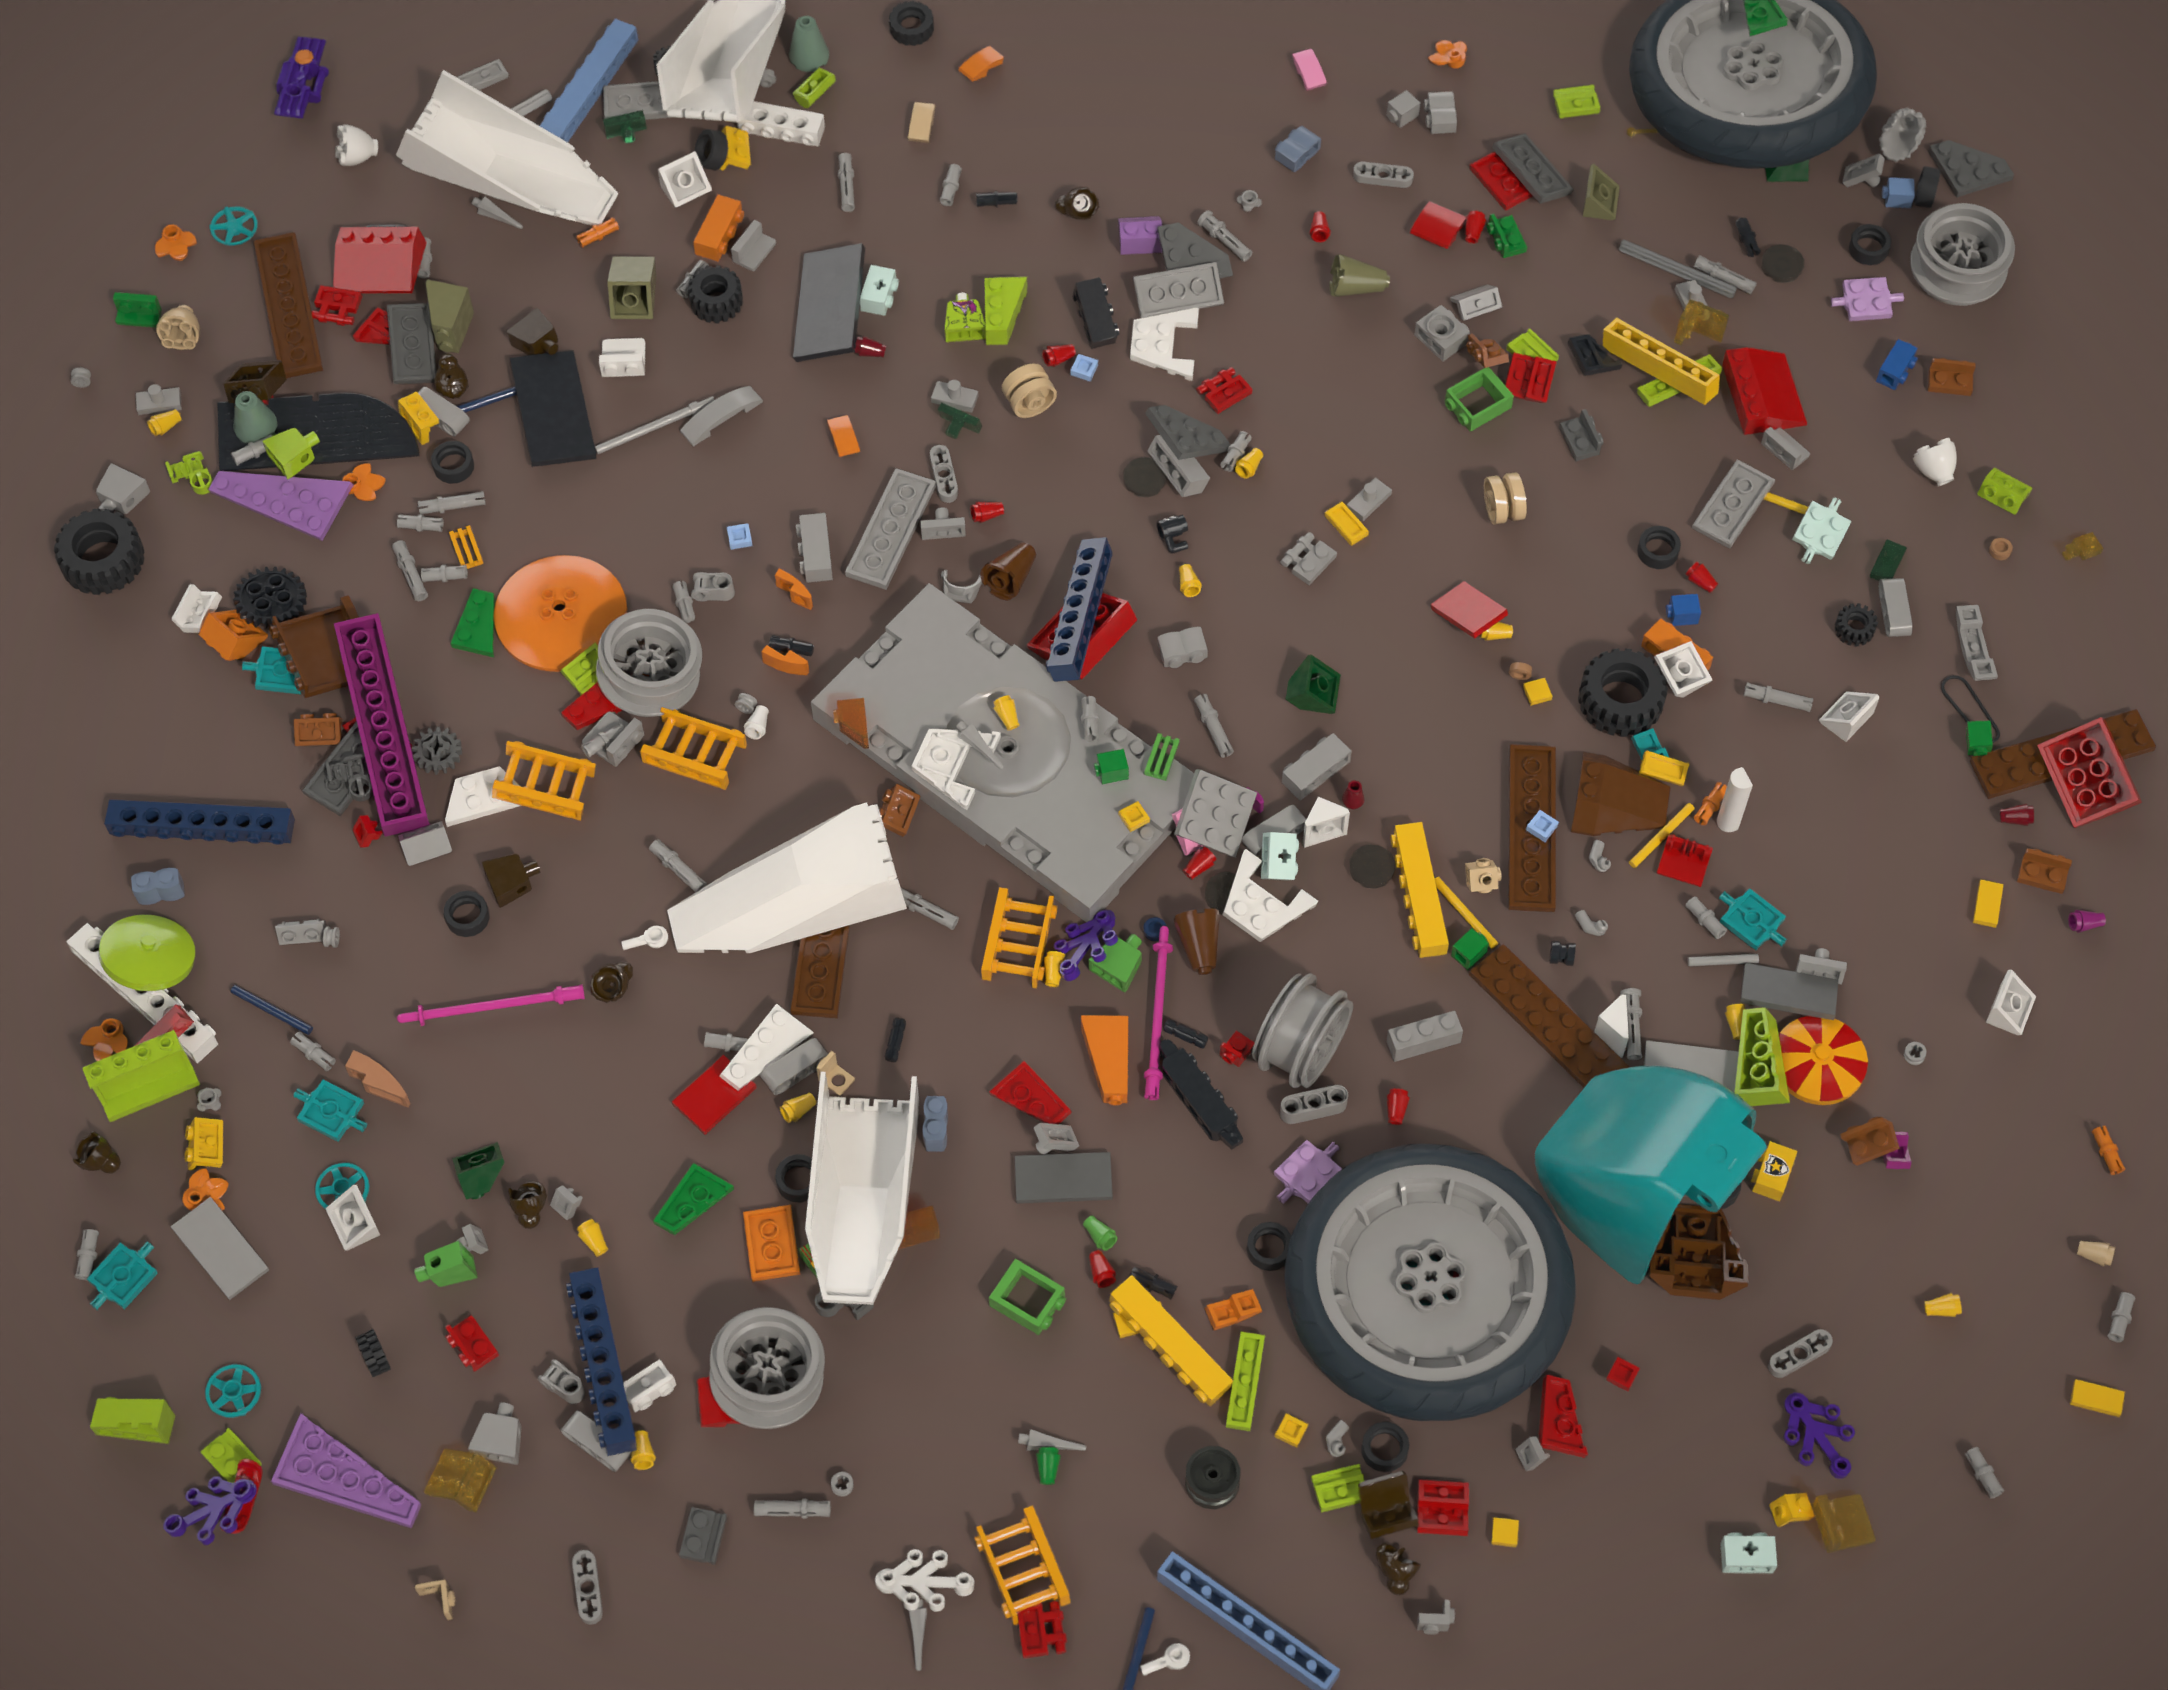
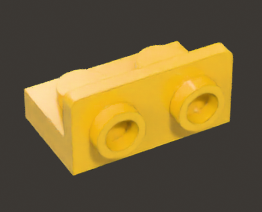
(418, 416)
(204, 1143)

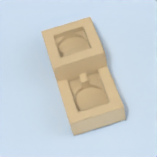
(921, 122)

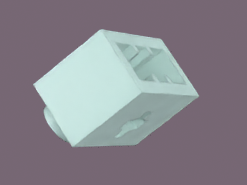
(878, 290)
(1274, 867)
(1738, 1561)

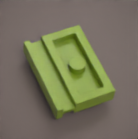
(1576, 101)
(1531, 345)
(582, 670)
(226, 1453)
(1337, 1487)

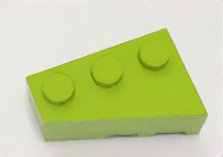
(1002, 306)
(133, 1419)

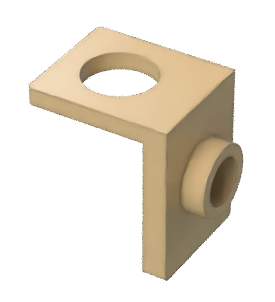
(829, 1065)
(447, 1596)

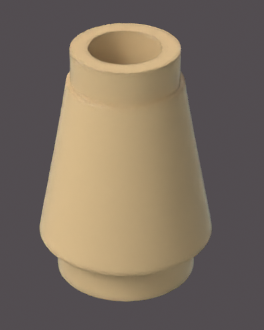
(2097, 1252)

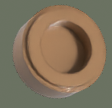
(2000, 549)
(1520, 671)

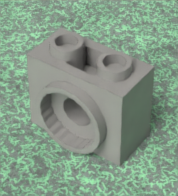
(1442, 332)

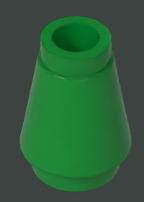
(1048, 1463)

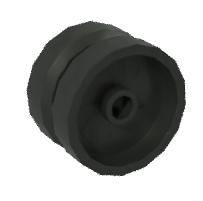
(1217, 1463)

